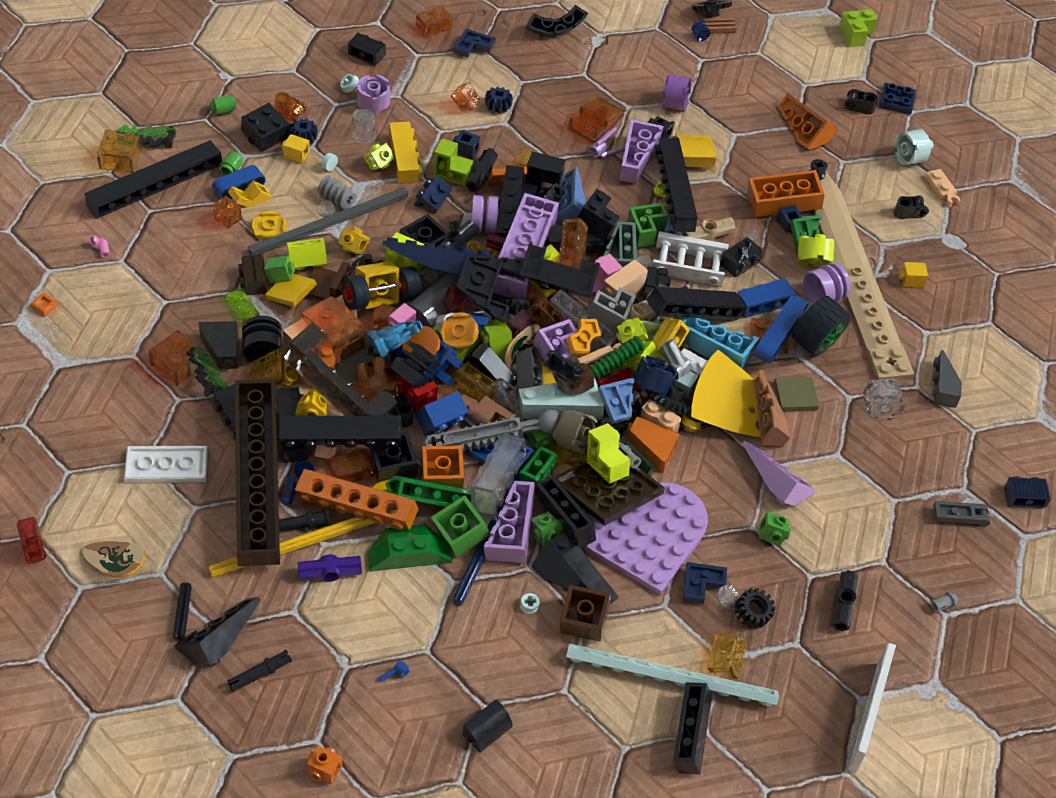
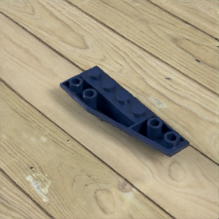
(440, 258)

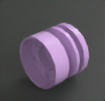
(827, 281)

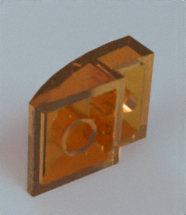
(595, 119)
(336, 322)

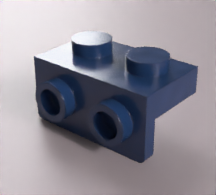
(433, 194)

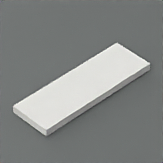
(871, 708)

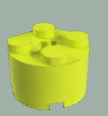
(815, 250)

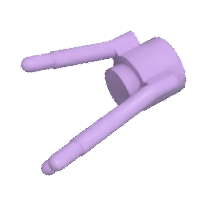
(599, 148)

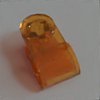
(288, 106)

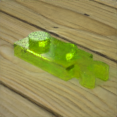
(241, 305)

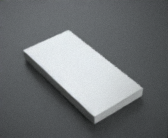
(166, 464)

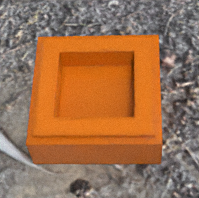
(44, 304)

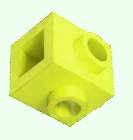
(379, 156)
(631, 328)

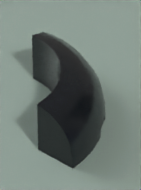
(557, 26)

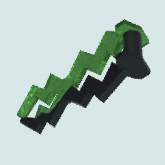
(163, 130)
(204, 365)

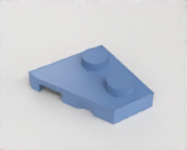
(618, 399)

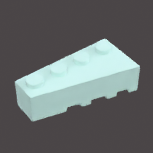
(543, 397)

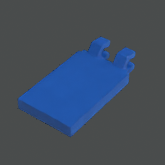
(445, 356)

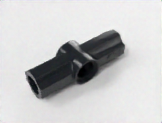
(481, 170)
(460, 237)
(842, 609)

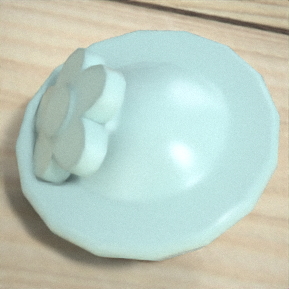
(349, 83)

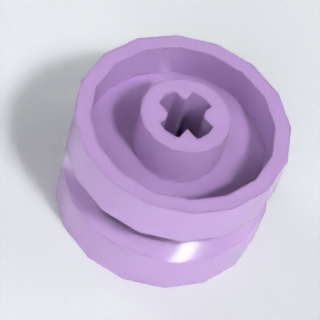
(487, 215)

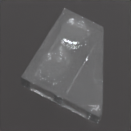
(508, 396)

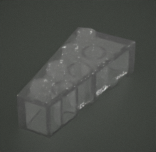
(497, 475)

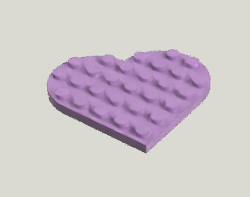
(653, 538)

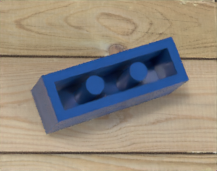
(765, 297)

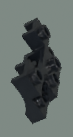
(556, 275)

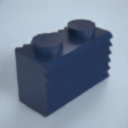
(1027, 492)

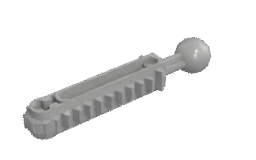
(489, 433)

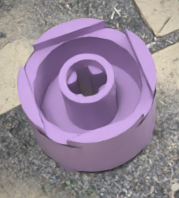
(373, 93)

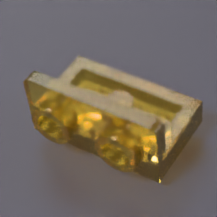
(727, 653)

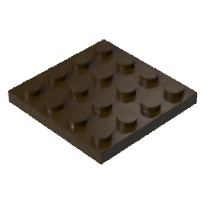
(605, 500)

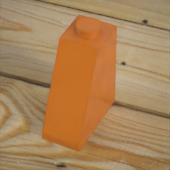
(653, 441)

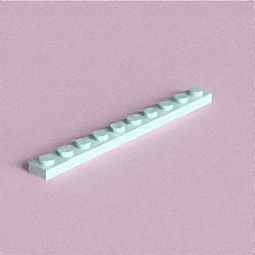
(680, 676)

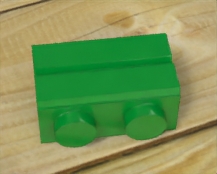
(539, 466)

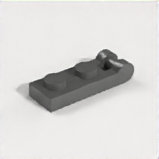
(961, 513)

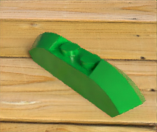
(426, 491)

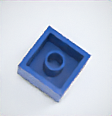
(442, 414)

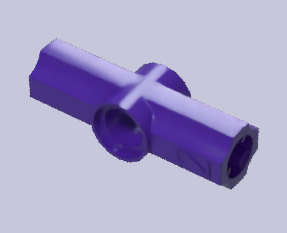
(329, 568)

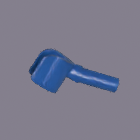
(400, 668)

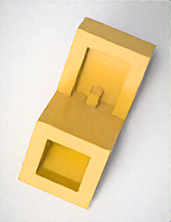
(252, 195)

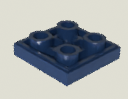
(897, 98)

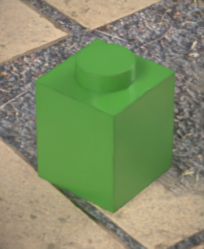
(279, 269)

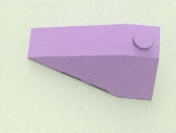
(780, 482)

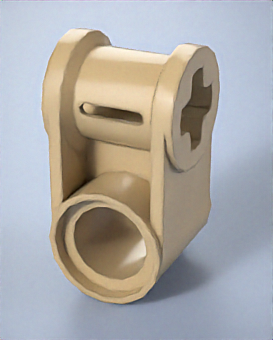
(642, 311)

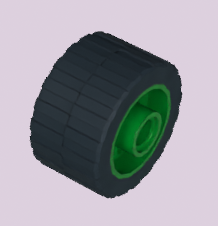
(821, 326)

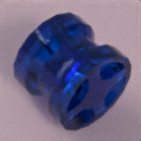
(700, 30)

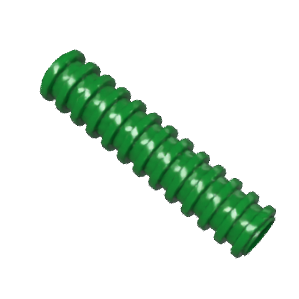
(618, 356)

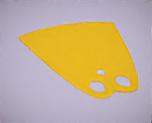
(725, 396)

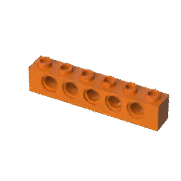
(312, 481)

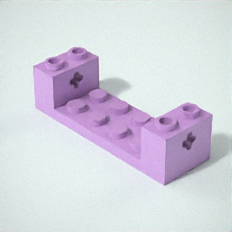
(530, 224)

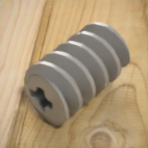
(336, 192)

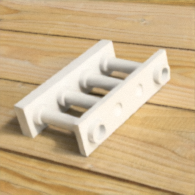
(691, 246)

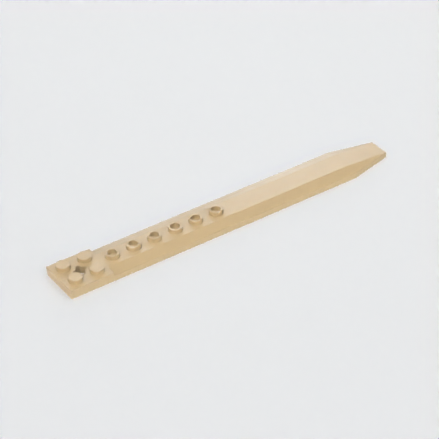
(865, 296)

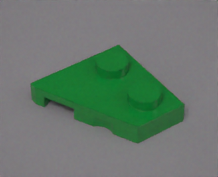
(805, 227)

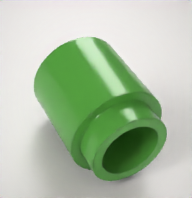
(223, 104)
(231, 163)

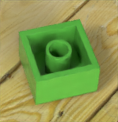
(460, 526)

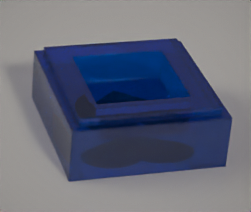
(289, 489)

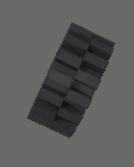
(762, 601)

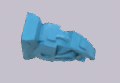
(392, 337)

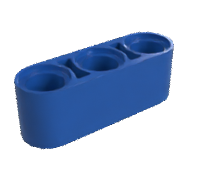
(238, 179)

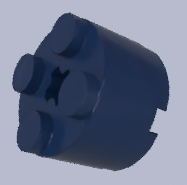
(654, 375)

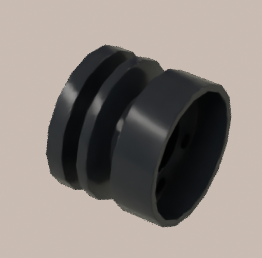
(260, 337)
(415, 364)

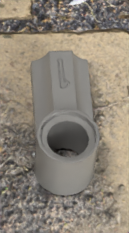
(674, 357)

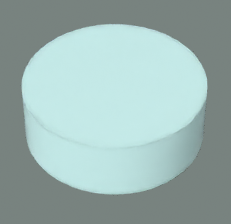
(329, 161)

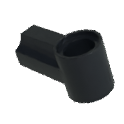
(404, 410)

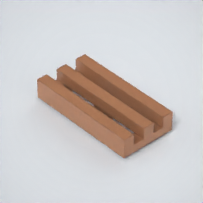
(721, 25)

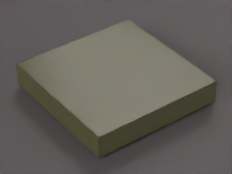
(796, 393)

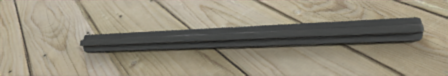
(328, 221)

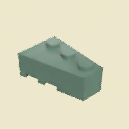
(623, 243)

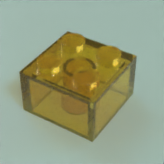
(119, 151)

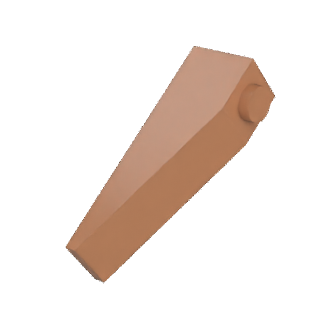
(771, 419)

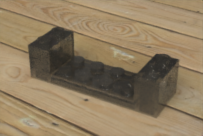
(304, 358)

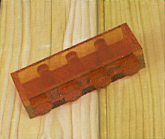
(573, 242)

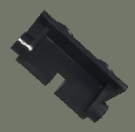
(564, 367)

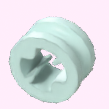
(529, 609)

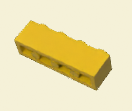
(405, 152)

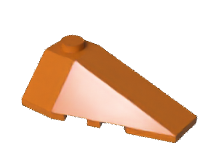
(806, 125)

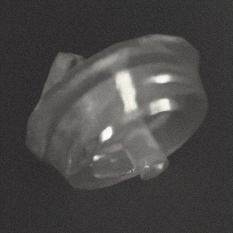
(727, 597)

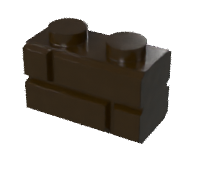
(253, 275)

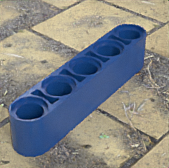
(780, 329)

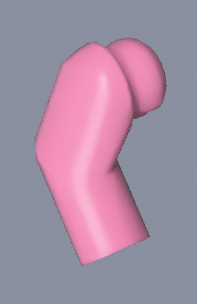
(100, 244)

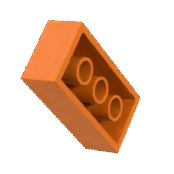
(778, 191)

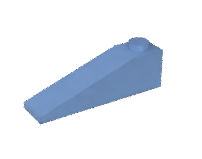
(572, 198)

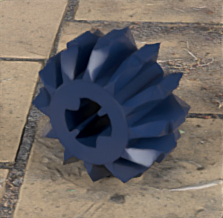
(498, 99)
(304, 129)

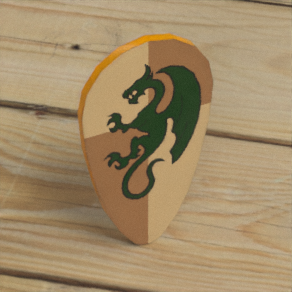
(114, 557)

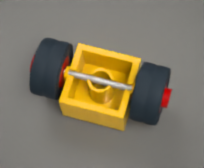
(380, 284)

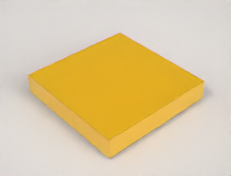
(291, 291)

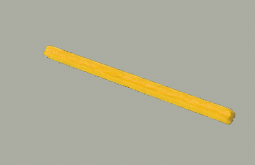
(299, 542)

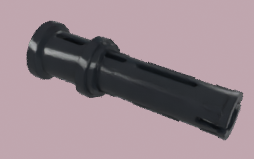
(309, 520)

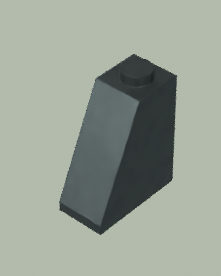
(221, 342)

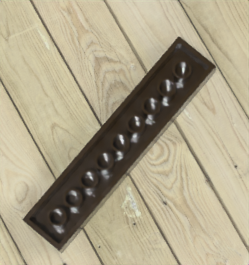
(256, 473)

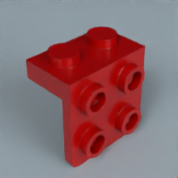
(417, 397)

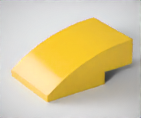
(697, 150)

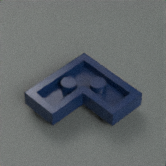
(471, 40)
(699, 577)

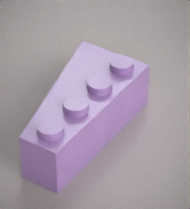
(639, 147)
(512, 530)

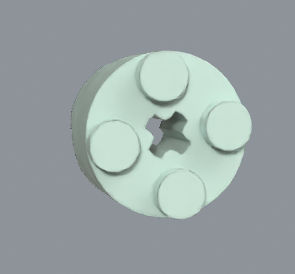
(913, 147)

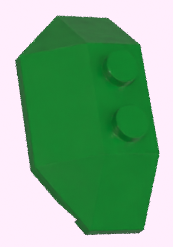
(408, 549)

